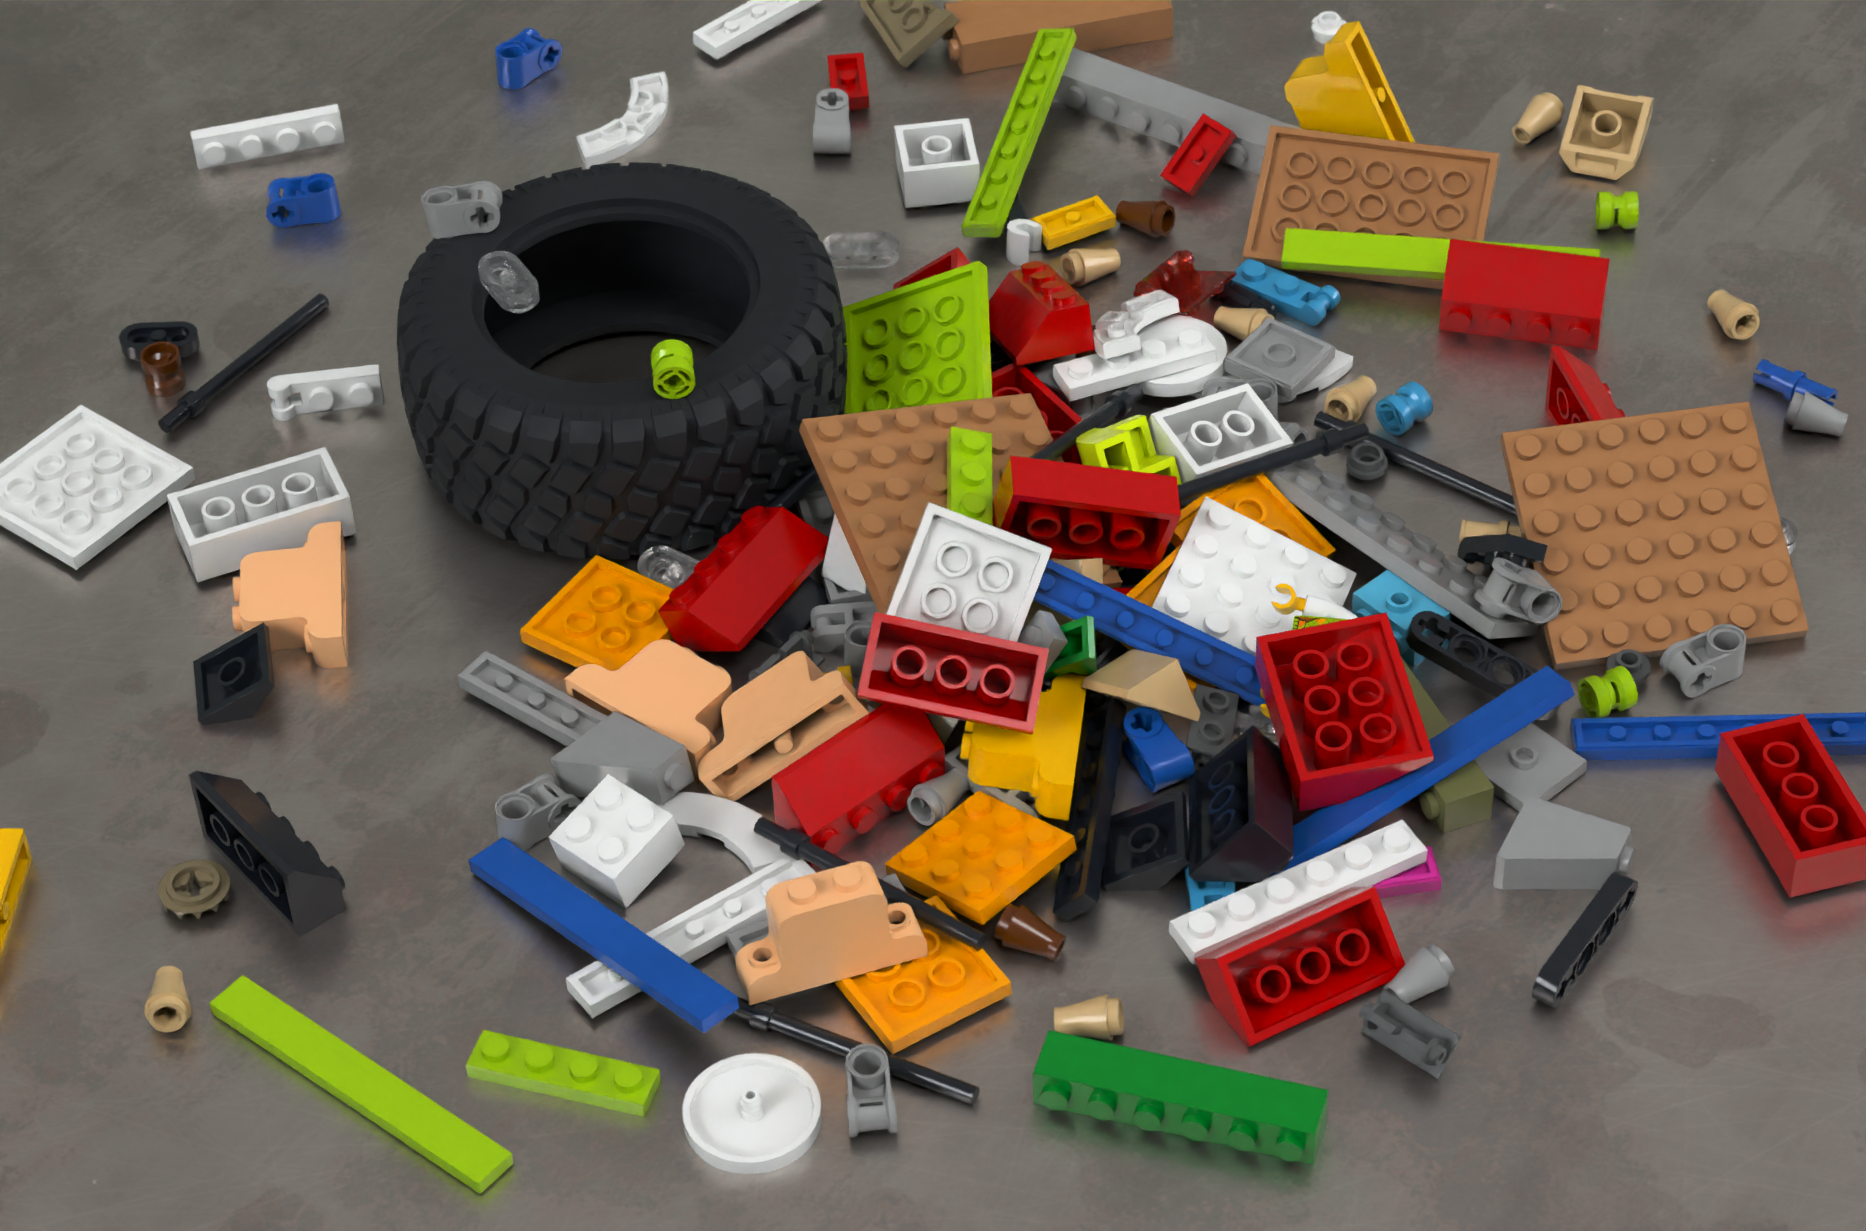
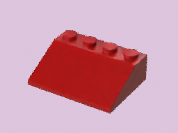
(1341, 708)

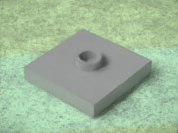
(1281, 356)
(1530, 765)

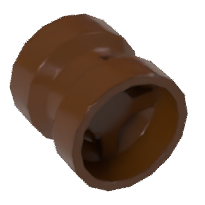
(162, 369)

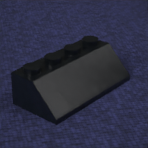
(1241, 813)
(267, 852)

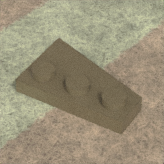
(908, 25)

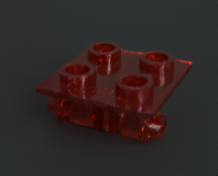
(1183, 282)

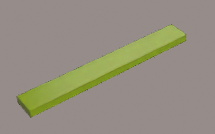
(1018, 133)
(1380, 253)
(362, 1084)

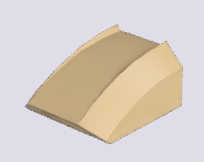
(1605, 132)

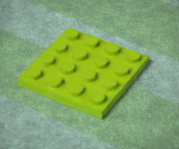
(920, 343)

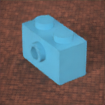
(1401, 603)

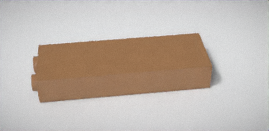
(1004, 31)

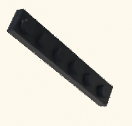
(1091, 809)

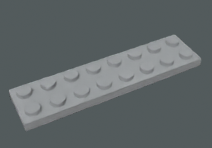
(1394, 546)

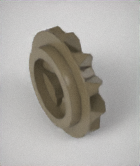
(177, 882)

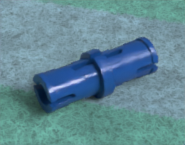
(1790, 382)

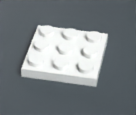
(968, 575)

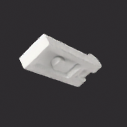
(325, 391)

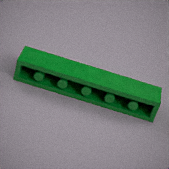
(1180, 1097)

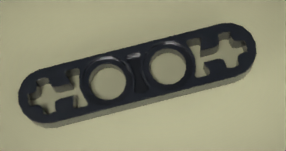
(1487, 655)
(1584, 939)

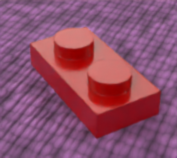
(849, 74)
(1198, 155)

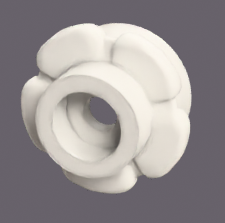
(1326, 26)

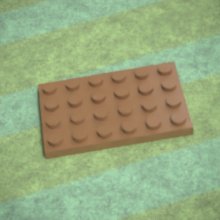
(1367, 188)

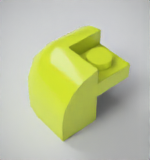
(1125, 447)

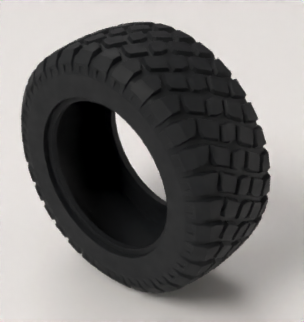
(615, 460)

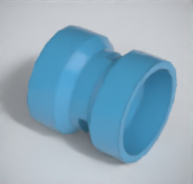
(1407, 406)

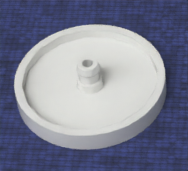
(1189, 380)
(752, 1113)

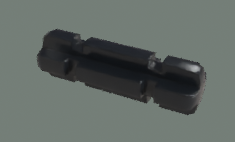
(1241, 297)

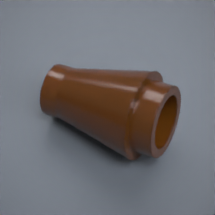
(1149, 217)
(1028, 933)

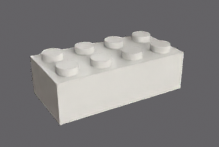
(258, 511)

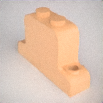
(298, 595)
(663, 690)
(777, 723)
(827, 931)

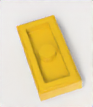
(1075, 222)

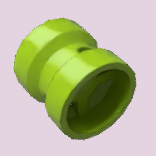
(1617, 210)
(672, 369)
(1607, 692)

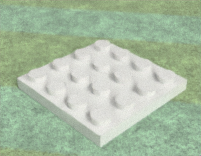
(85, 486)
(1230, 574)

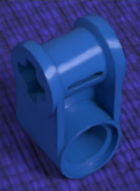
(525, 58)
(306, 198)
(1155, 750)

